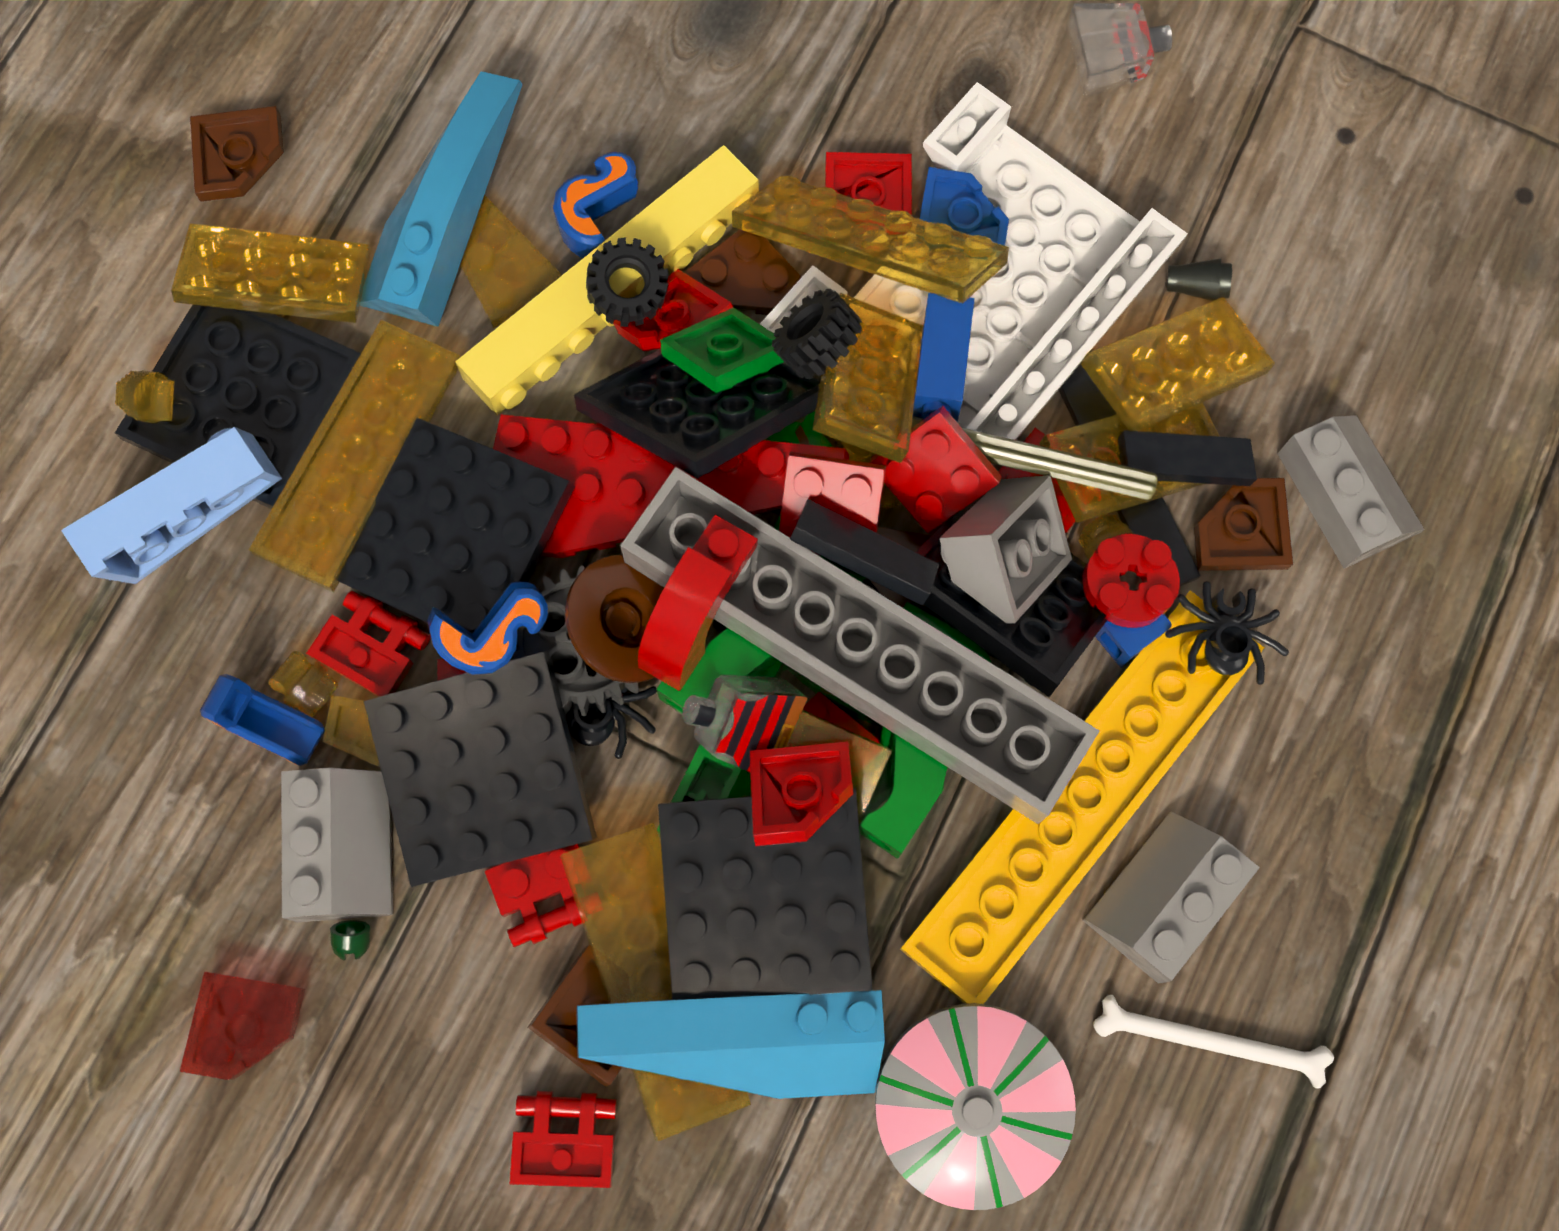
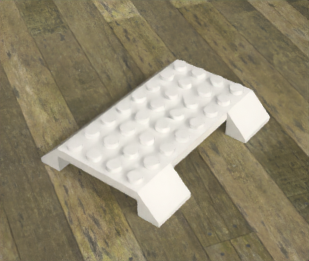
(1066, 275)

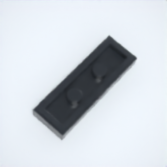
(1189, 457)
(864, 552)

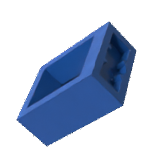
(943, 356)

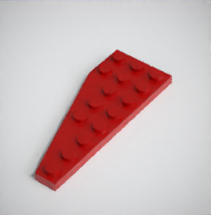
(620, 478)

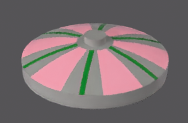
(975, 1106)

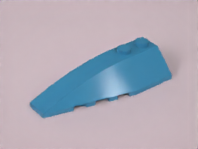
(439, 208)
(745, 1043)

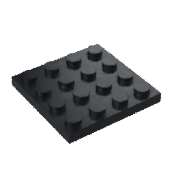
(245, 375)
(687, 421)
(454, 527)
(1042, 641)
(480, 769)
(762, 914)

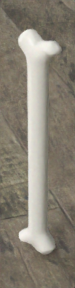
(1310, 1063)

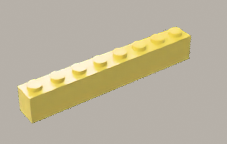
(562, 319)

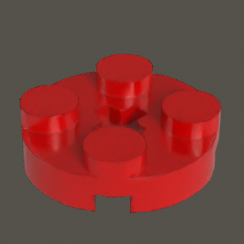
(1146, 558)

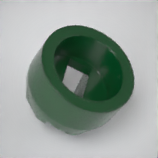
(350, 938)

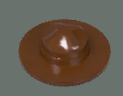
(609, 615)

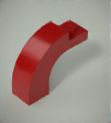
(690, 601)

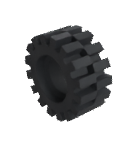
(631, 256)
(817, 333)

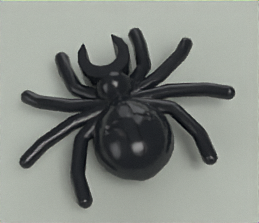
(1226, 634)
(598, 726)

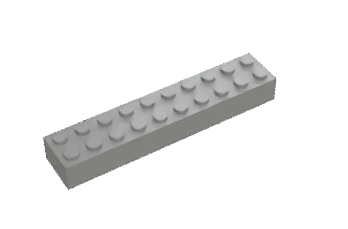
(873, 653)

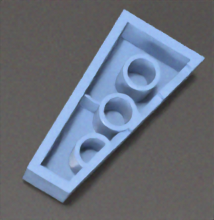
(172, 508)

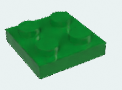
(722, 350)

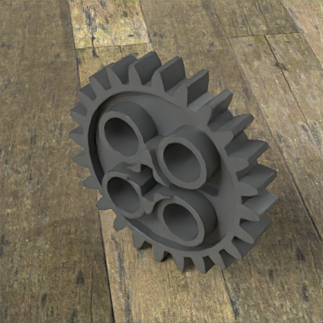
(578, 685)

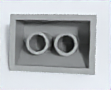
(1349, 489)
(1008, 546)
(335, 845)
(1170, 896)

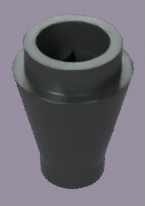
(1201, 279)

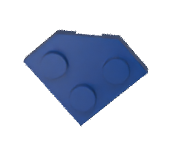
(959, 202)

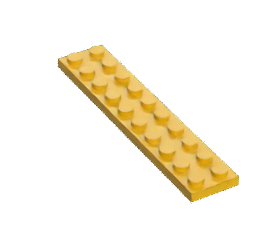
(1032, 867)

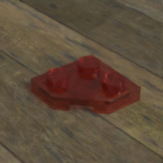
(238, 1024)

